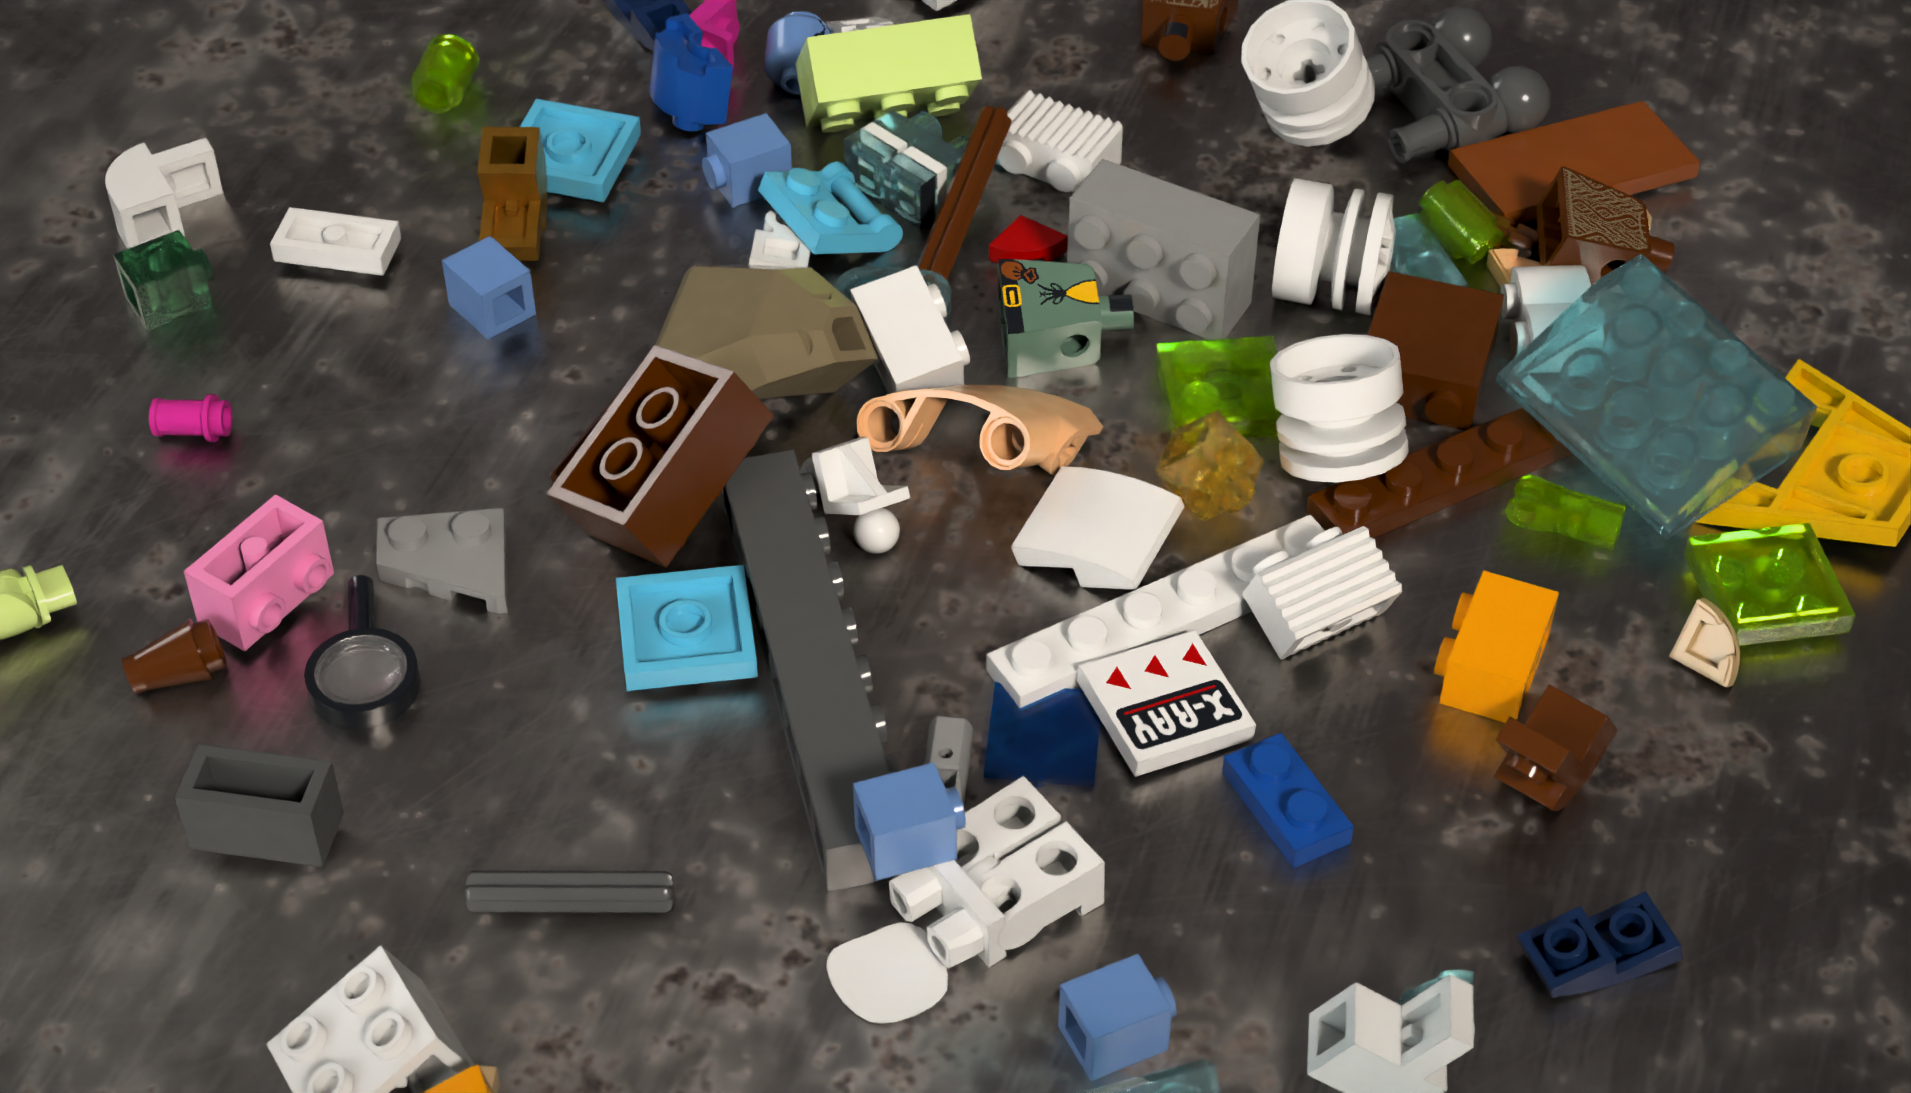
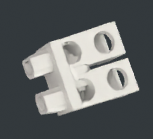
(1006, 879)

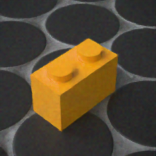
(1496, 646)

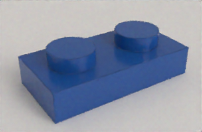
(1287, 800)

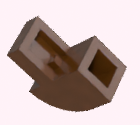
(1554, 748)

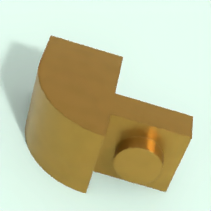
(513, 189)

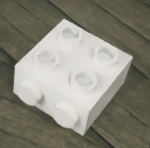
(370, 1035)

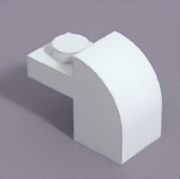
(151, 188)
(1381, 1047)

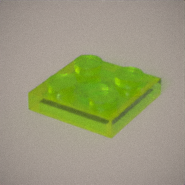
(1223, 377)
(1770, 583)

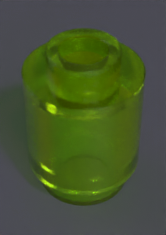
(444, 73)
(1459, 221)

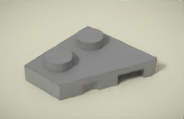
(447, 554)

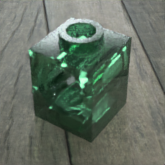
(164, 279)

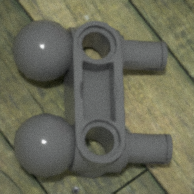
(1437, 81)

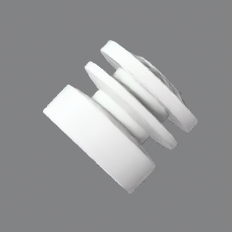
(1308, 71)
(1333, 246)
(1339, 407)

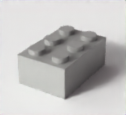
(1166, 246)

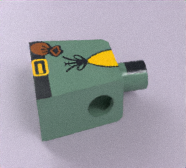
(1054, 315)

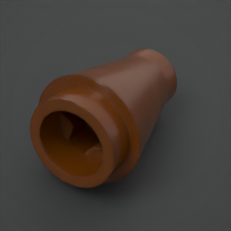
(177, 658)

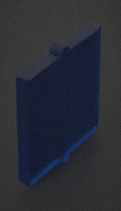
(1044, 740)

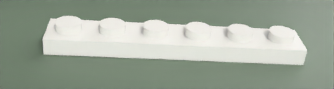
(1177, 604)

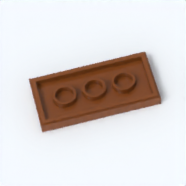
(1615, 146)

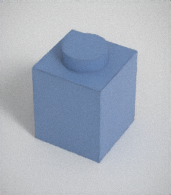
(741, 156)
(489, 287)
(907, 820)
(1116, 1016)

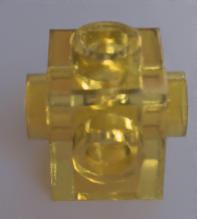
(1210, 466)

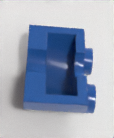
(689, 78)

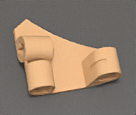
(1024, 420)

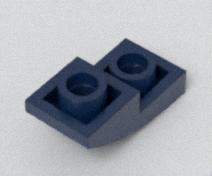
(1602, 950)

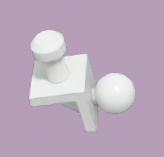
(850, 486)

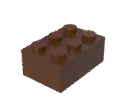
(661, 454)

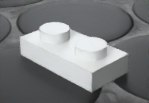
(335, 241)

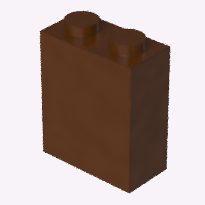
(1442, 343)

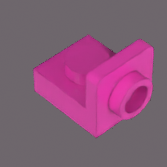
(719, 25)

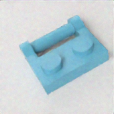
(823, 224)

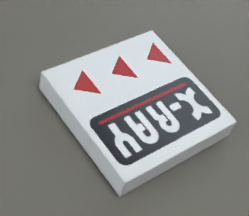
(1165, 703)

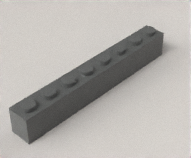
(809, 654)

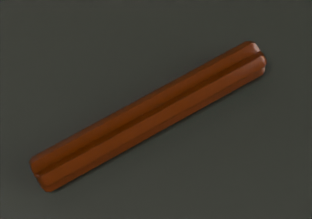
(965, 191)

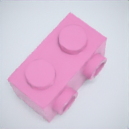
(260, 572)

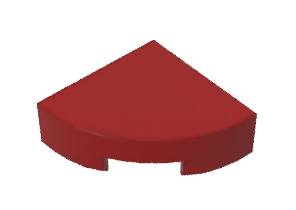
(1028, 241)

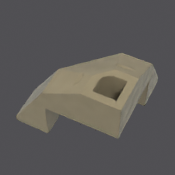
(770, 326)

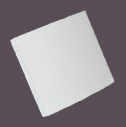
(1098, 526)

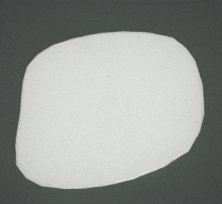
(888, 974)

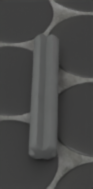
(569, 891)

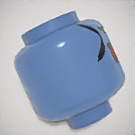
(785, 43)

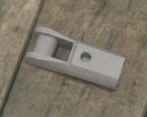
(950, 748)

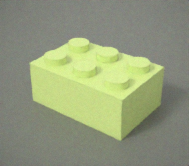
(888, 69)

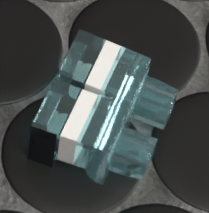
(904, 164)

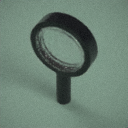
(364, 672)

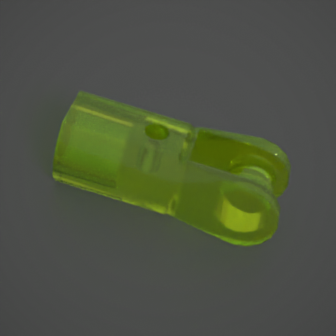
(1566, 512)

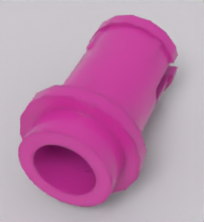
(191, 417)

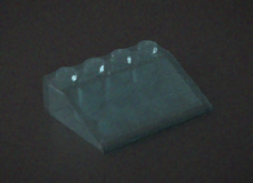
(1658, 397)

